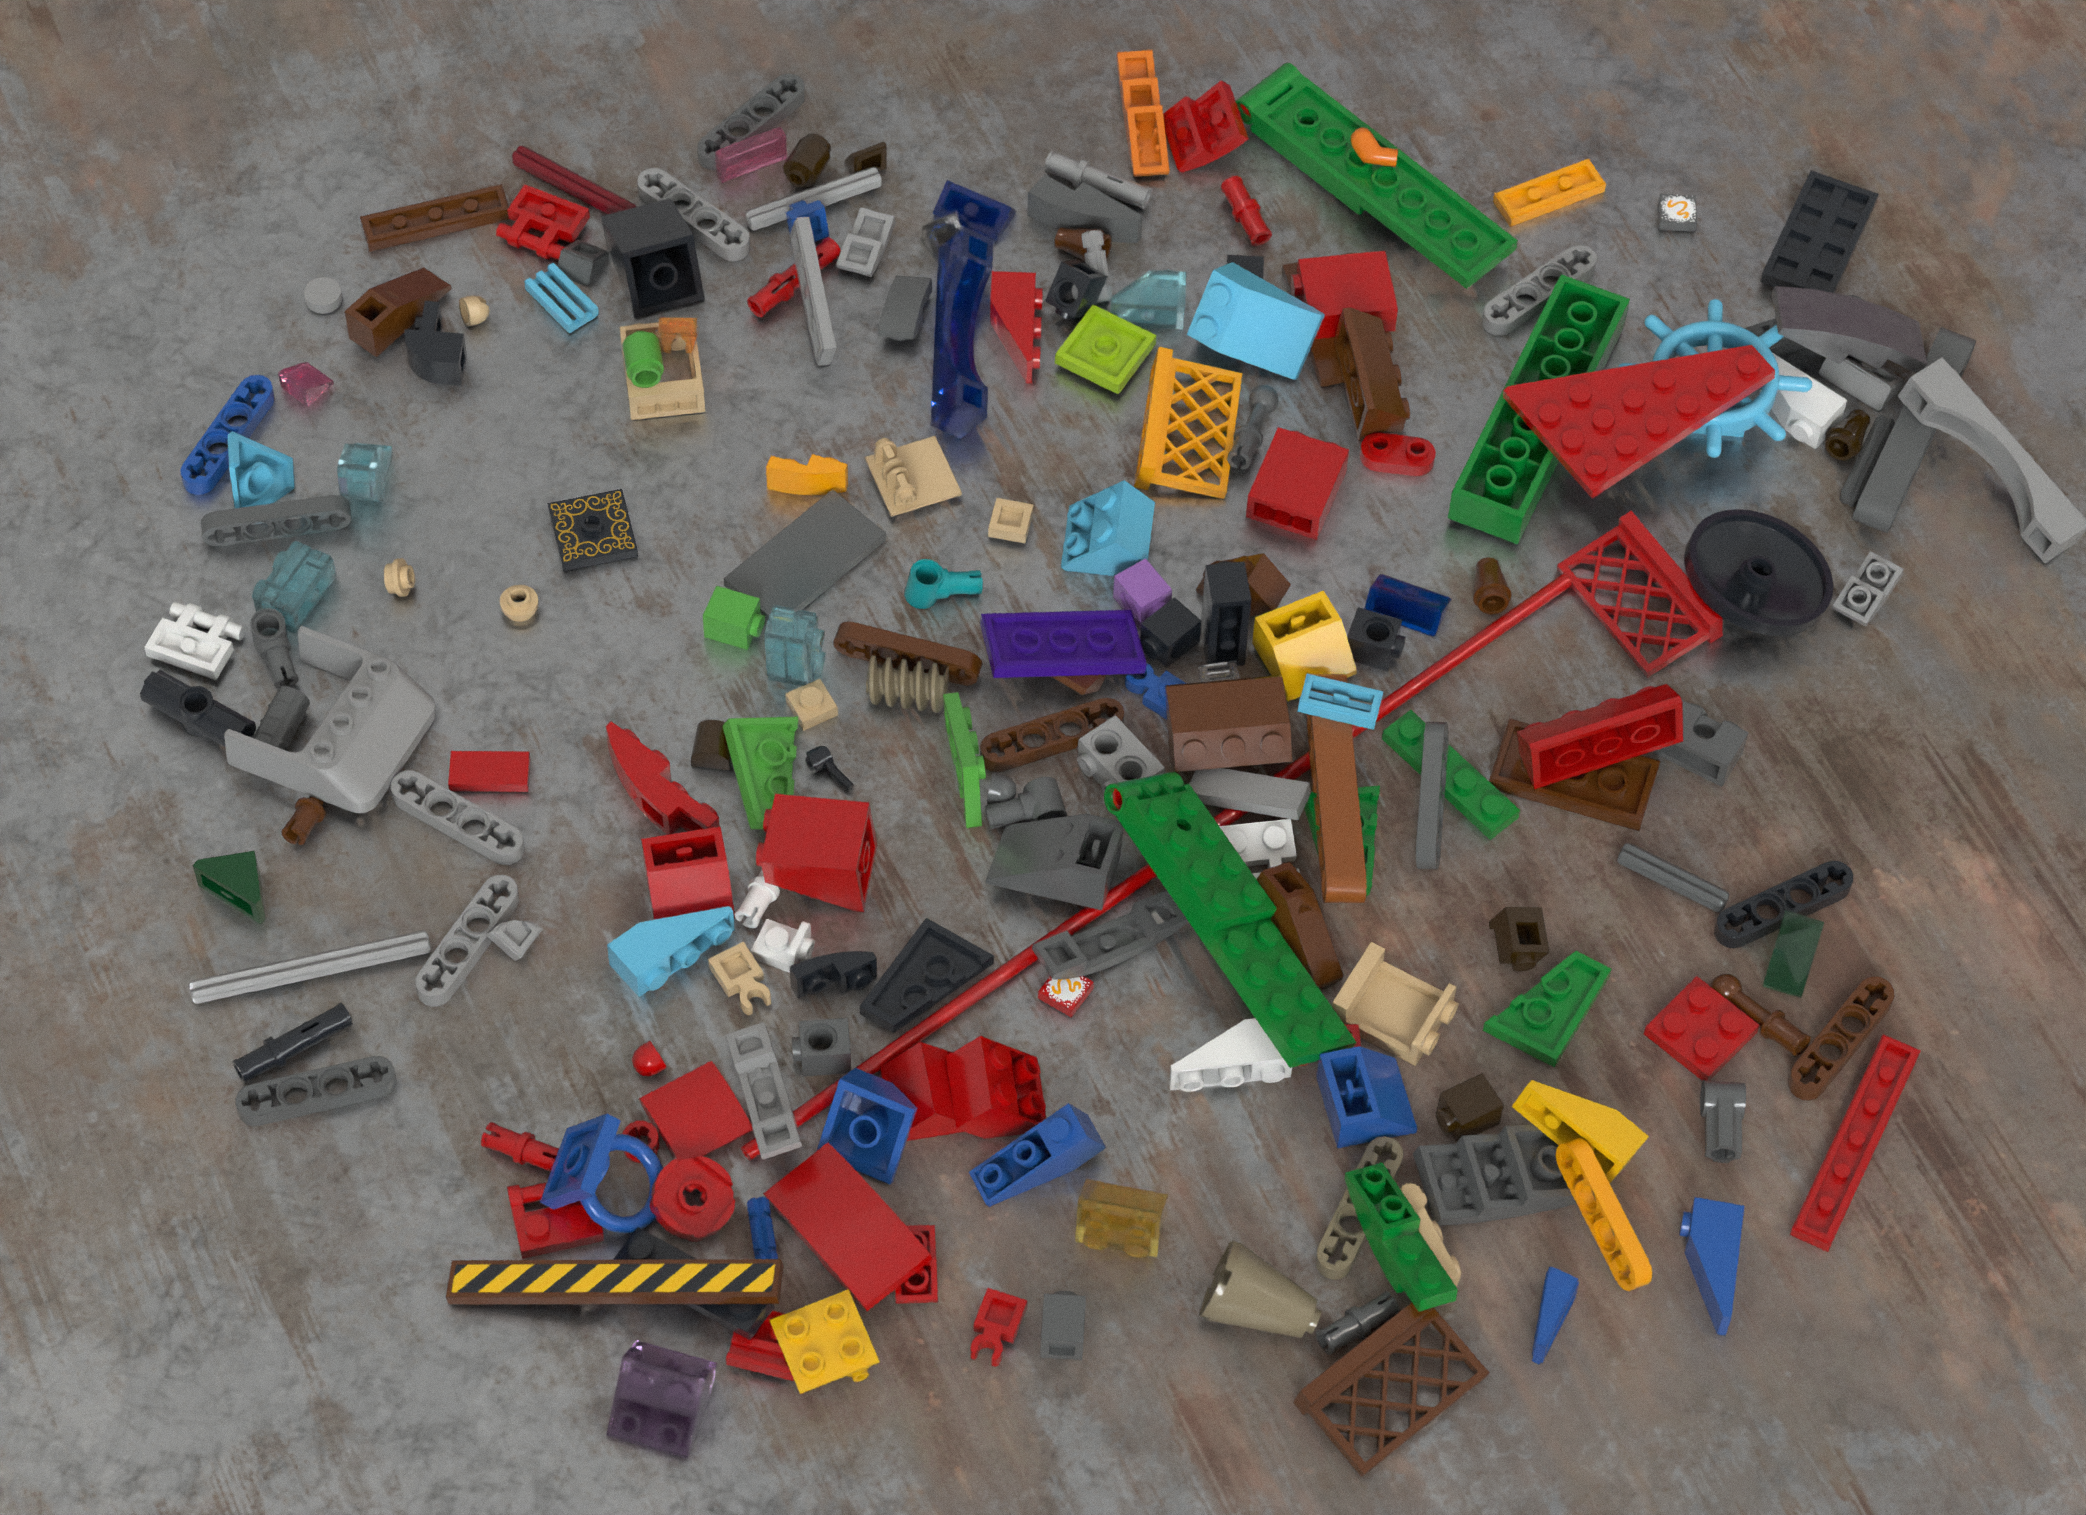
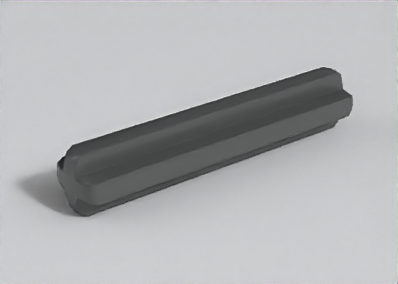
(1866, 460)
(1673, 877)

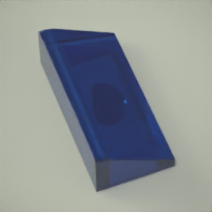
(974, 210)
(1412, 604)

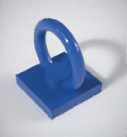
(583, 1165)

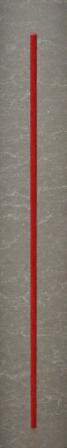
(1146, 874)

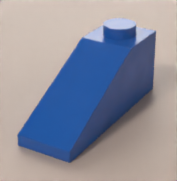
(1713, 1254)

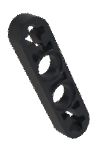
(1780, 900)

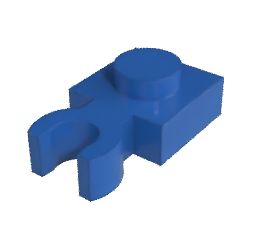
(1153, 688)

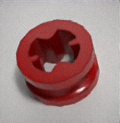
(639, 1129)

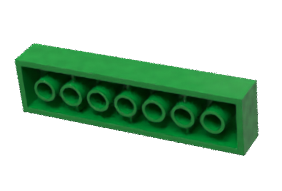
(1509, 461)

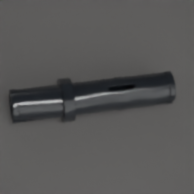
(295, 1041)

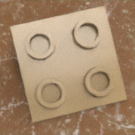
(912, 474)

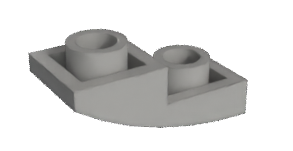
(1868, 589)

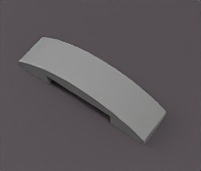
(764, 1090)

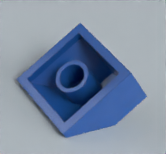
(869, 1124)

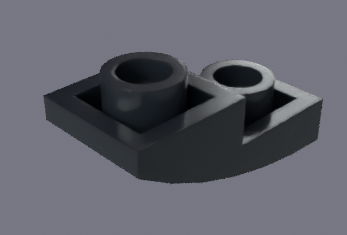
(846, 969)

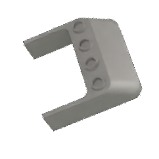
(360, 739)

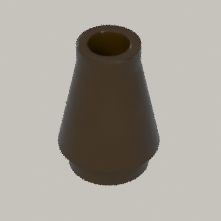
(1847, 436)

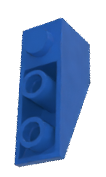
(1039, 1155)

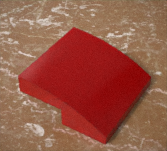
(1204, 127)
(696, 1113)

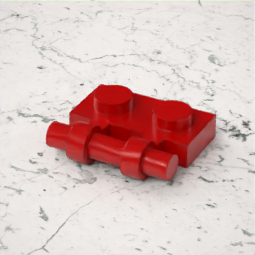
(545, 213)

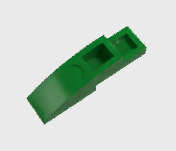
(1395, 1238)

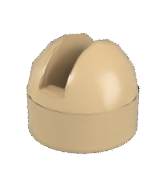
(473, 310)

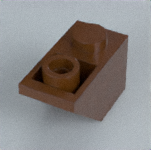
(1265, 583)

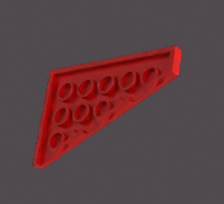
(1625, 416)

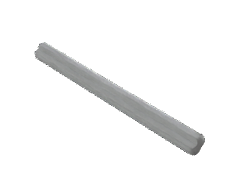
(309, 966)

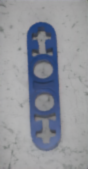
(218, 432)

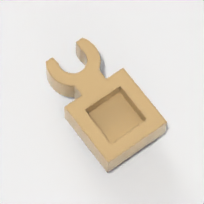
(740, 972)

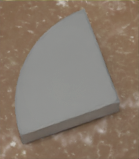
(514, 936)

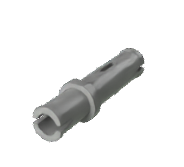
(1099, 179)

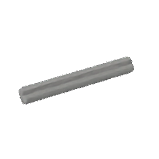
(826, 193)

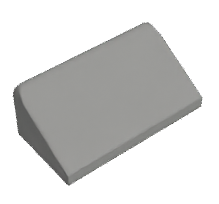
(1863, 381)

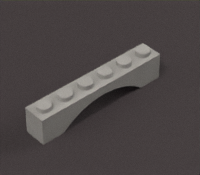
(1946, 403)

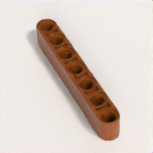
(1336, 807)

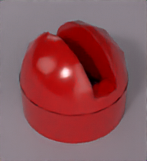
(647, 1060)

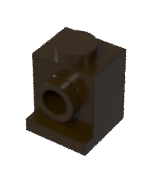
(1520, 937)

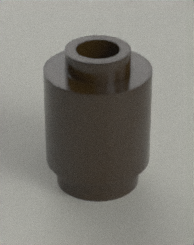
(807, 160)

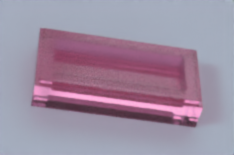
(751, 154)

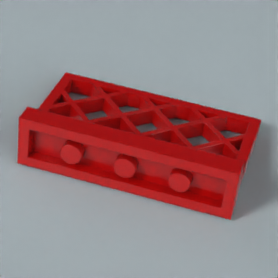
(1671, 584)

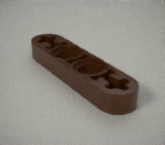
(863, 641)
(1049, 729)
(1837, 1035)

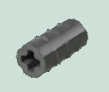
(282, 717)

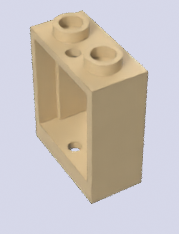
(667, 397)

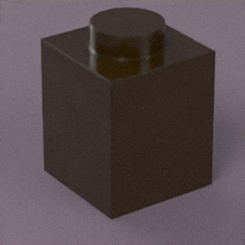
(1469, 1108)

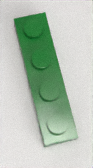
(1464, 784)

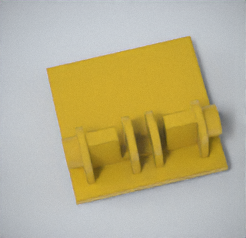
(825, 1342)

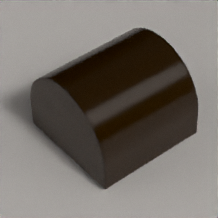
(710, 746)

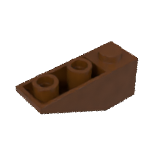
(392, 307)
(1301, 922)

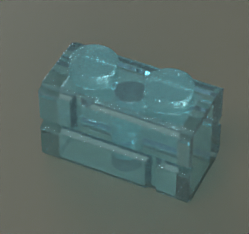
(295, 584)
(793, 646)

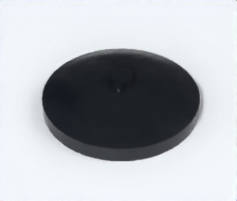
(1758, 572)

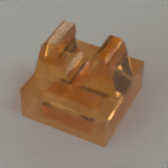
(679, 327)

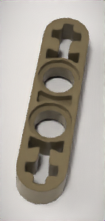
(1353, 1241)

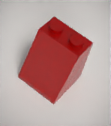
(819, 848)

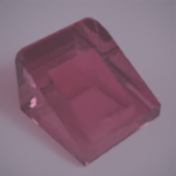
(304, 382)

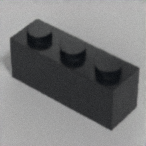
(1225, 613)

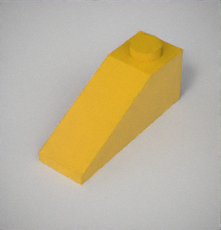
(1573, 1117)

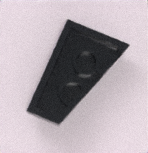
(922, 975)

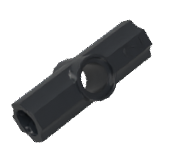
(182, 701)

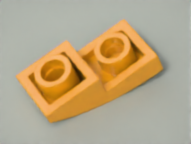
(815, 478)

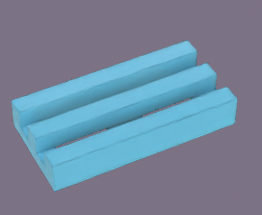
(545, 279)
(1339, 706)

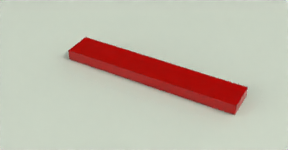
(1855, 1143)

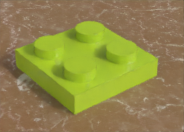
(1105, 349)

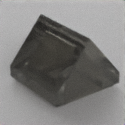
(938, 232)

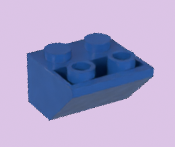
(1363, 1096)

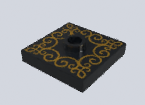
(592, 530)

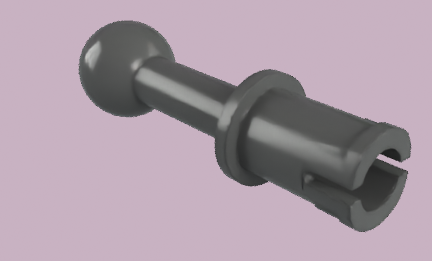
(1247, 437)

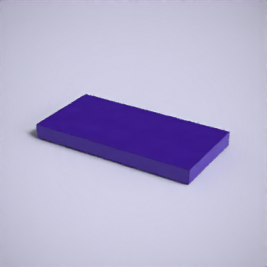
(1062, 643)

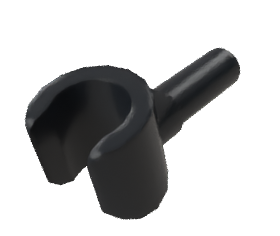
(820, 759)

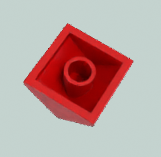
(924, 1080)

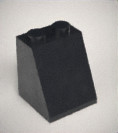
(653, 257)

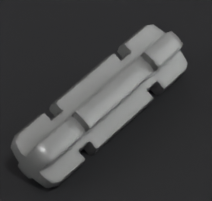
(1096, 259)

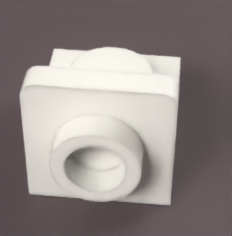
(783, 945)

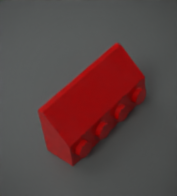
(1601, 735)

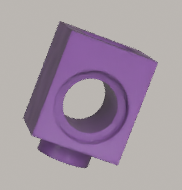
(1141, 590)

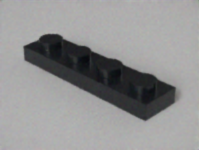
(740, 1318)

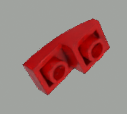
(923, 1284)

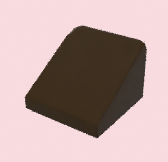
(866, 158)

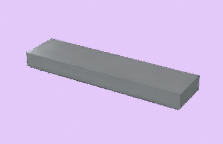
(812, 291)

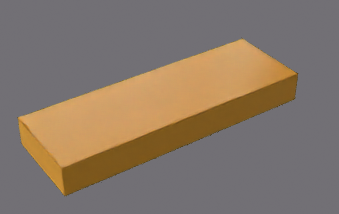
(1549, 192)

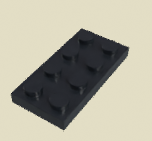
(1820, 235)

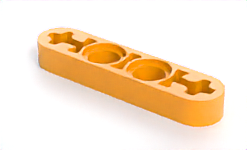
(1586, 1177)

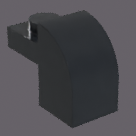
(433, 353)

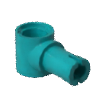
(931, 582)

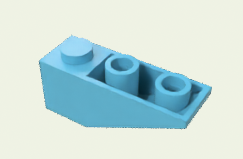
(662, 946)

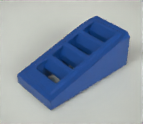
(1556, 1301)

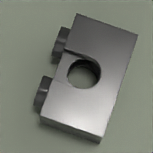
(1708, 757)

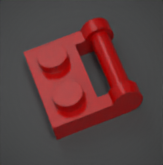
(549, 1229)

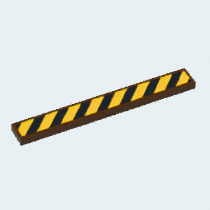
(615, 1281)

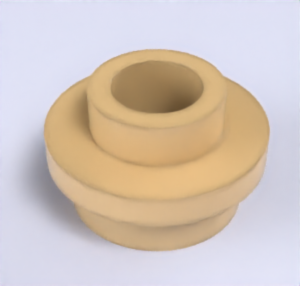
(399, 577)
(519, 610)

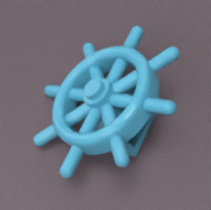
(1721, 334)

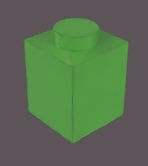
(733, 618)

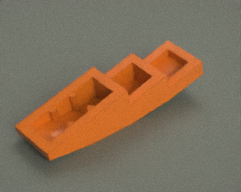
(1142, 113)

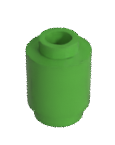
(643, 359)

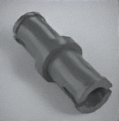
(1357, 1323)

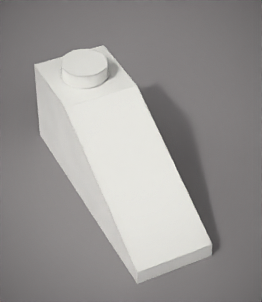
(1808, 413)

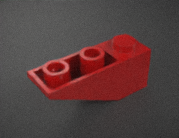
(1013, 319)

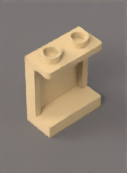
(1394, 1007)

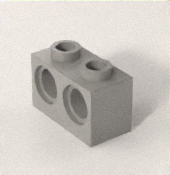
(1127, 757)

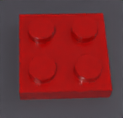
(1701, 1029)

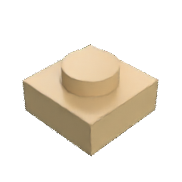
(1010, 520)
(811, 704)

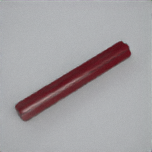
(569, 181)

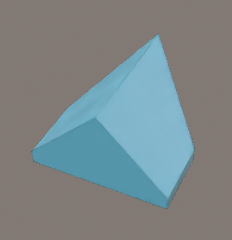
(257, 472)

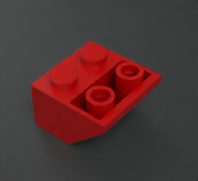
(687, 872)
(995, 1089)

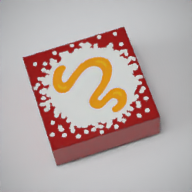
(1066, 994)

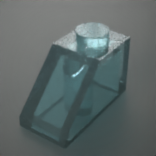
(1153, 300)

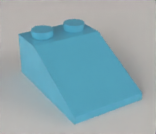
(1255, 321)

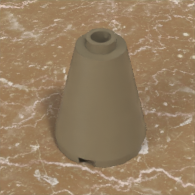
(1257, 1296)

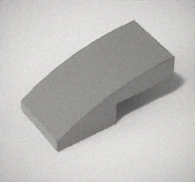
(866, 242)

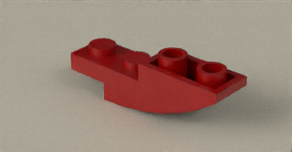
(649, 784)

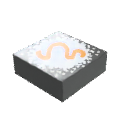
(1677, 212)

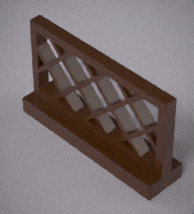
(1360, 1363)

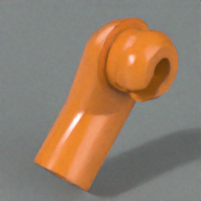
(1370, 151)

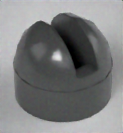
(1001, 789)

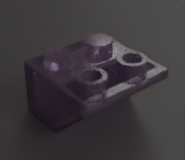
(661, 1398)

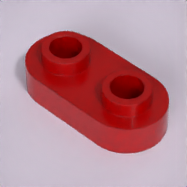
(1397, 454)

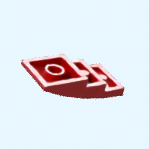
(848, 1226)

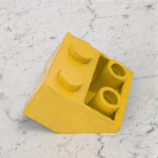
(1303, 640)

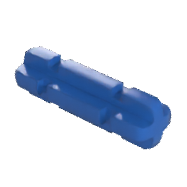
(761, 1228)

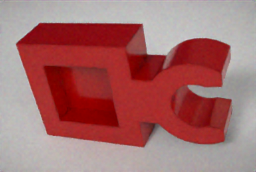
(997, 1321)

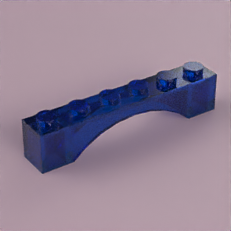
(957, 390)

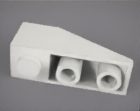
(1231, 1059)

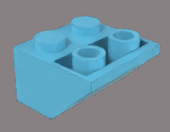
(1108, 531)

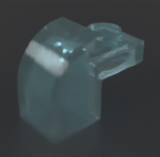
(364, 471)

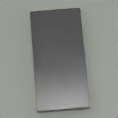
(807, 555)

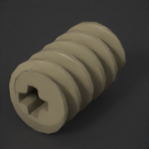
(906, 684)

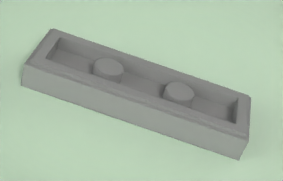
(1251, 792)

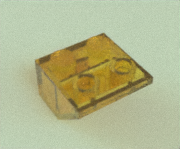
(1120, 1218)

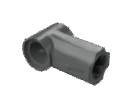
(1723, 1109)

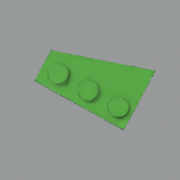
(963, 751)
(762, 761)

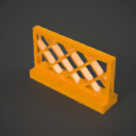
(1156, 427)

